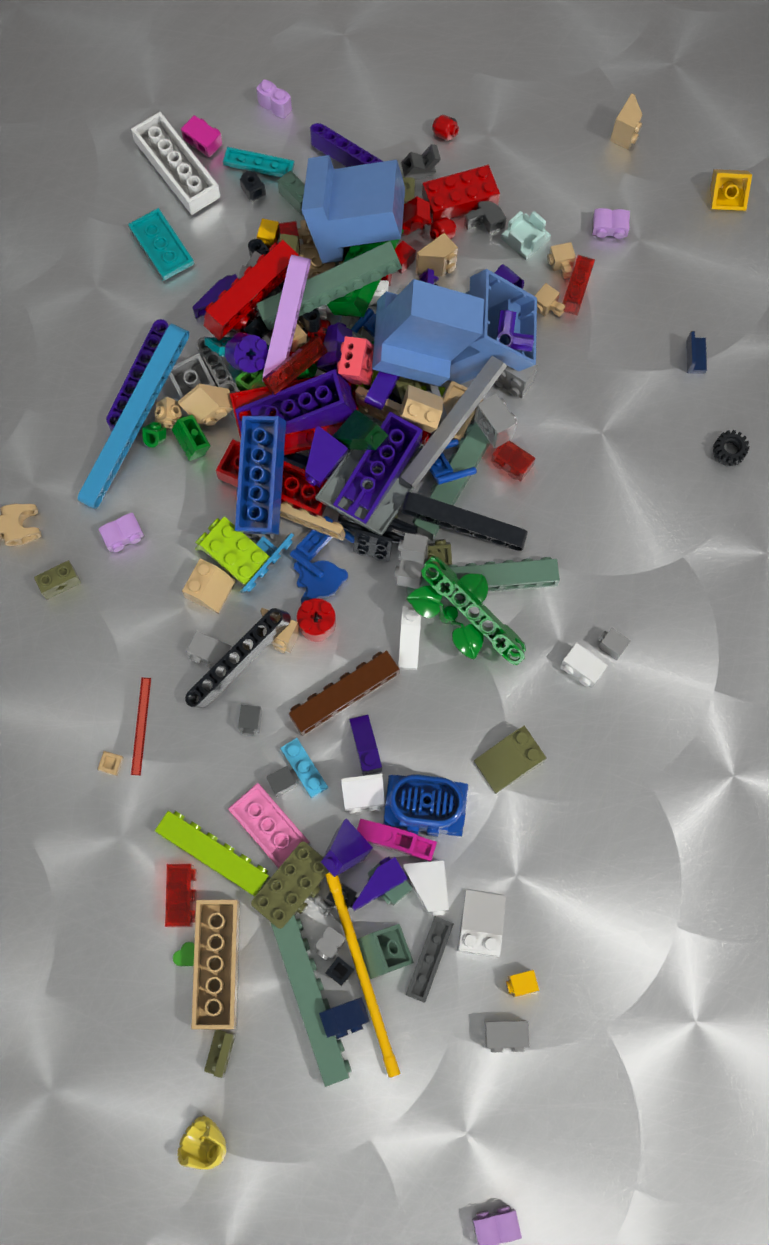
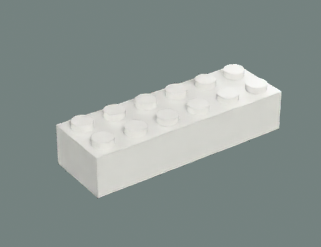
(176, 163)

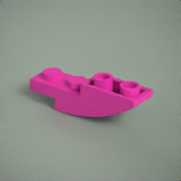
(397, 839)

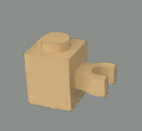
(562, 258)
(548, 300)

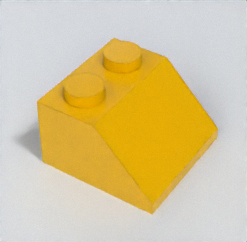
(730, 189)

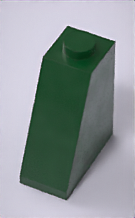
(360, 433)

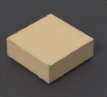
(110, 763)

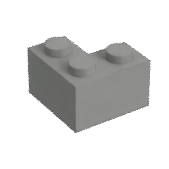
(412, 557)

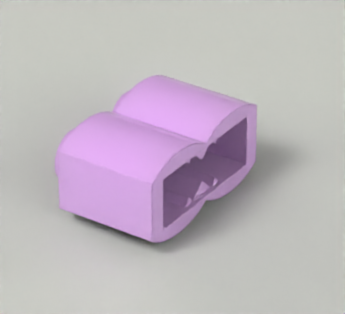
(274, 98)
(611, 223)
(121, 532)
(497, 1227)

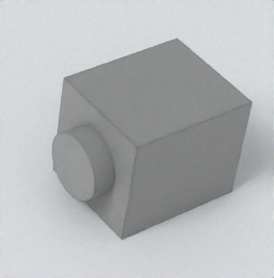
(613, 643)

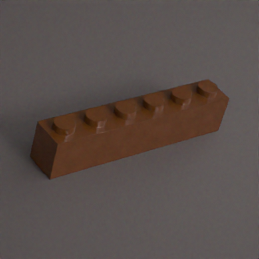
(344, 692)

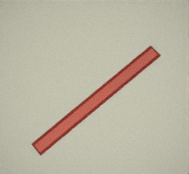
(141, 726)

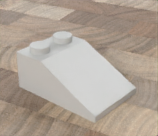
(363, 793)
(482, 923)

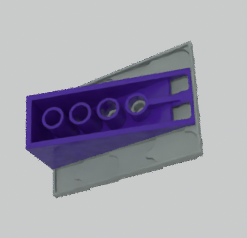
(369, 482)

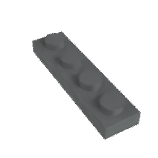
(429, 959)

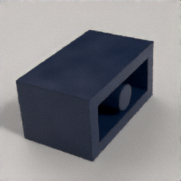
(344, 1017)

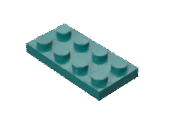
(161, 244)

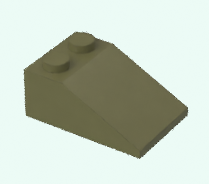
(510, 759)

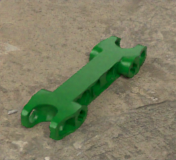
(500, 634)

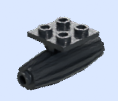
(373, 544)

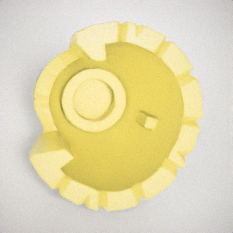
(202, 1145)

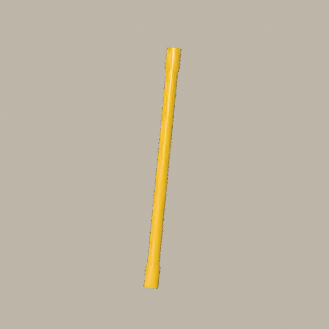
(388, 1056)

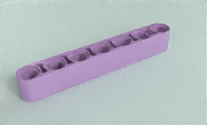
(287, 312)

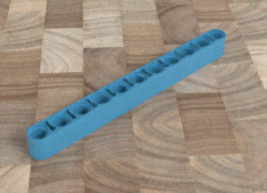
(133, 416)

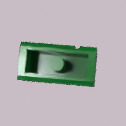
(191, 437)

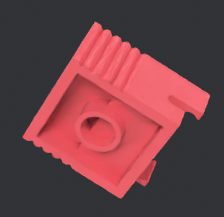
(356, 361)

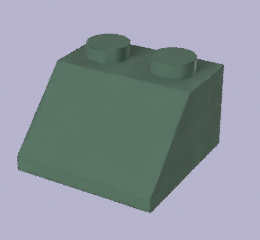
(385, 951)

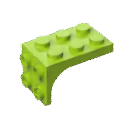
(232, 550)

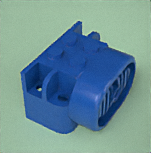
(441, 815)

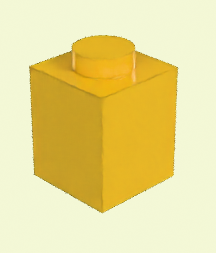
(268, 232)
(522, 983)

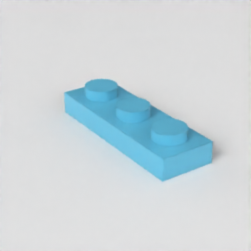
(304, 768)

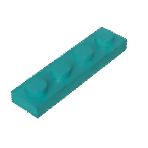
(257, 162)

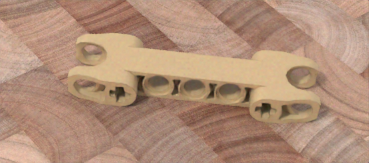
(12, 521)

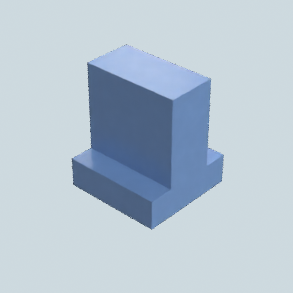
(352, 205)
(497, 296)
(424, 331)

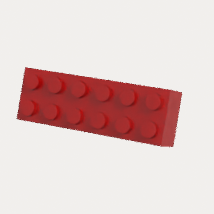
(249, 290)
(295, 488)

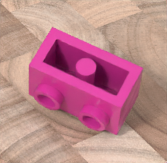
(201, 136)

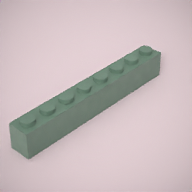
(338, 281)
(468, 455)
(509, 574)
(310, 1001)

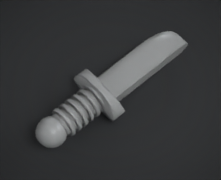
(329, 908)

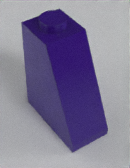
(334, 337)
(324, 457)
(345, 849)

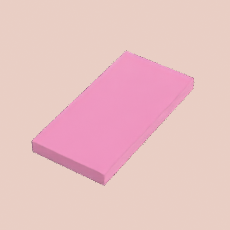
(267, 824)

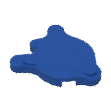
(320, 587)

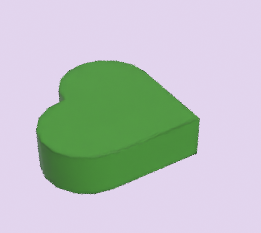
(185, 956)

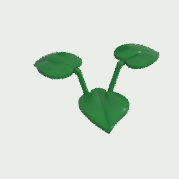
(427, 604)

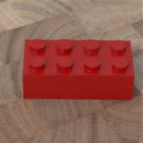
(460, 192)

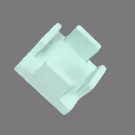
(526, 234)

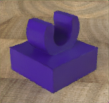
(428, 276)

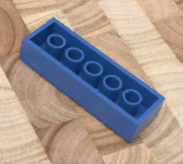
(260, 474)

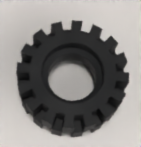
(735, 439)

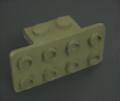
(291, 886)

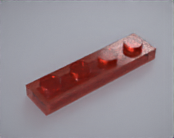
(295, 365)

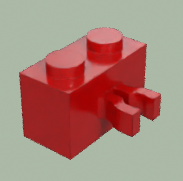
(416, 215)

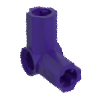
(506, 327)

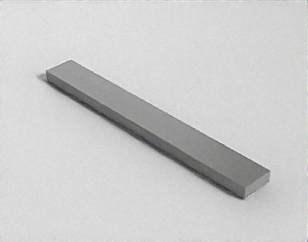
(454, 421)

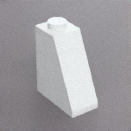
(430, 885)

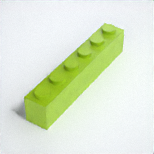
(211, 853)

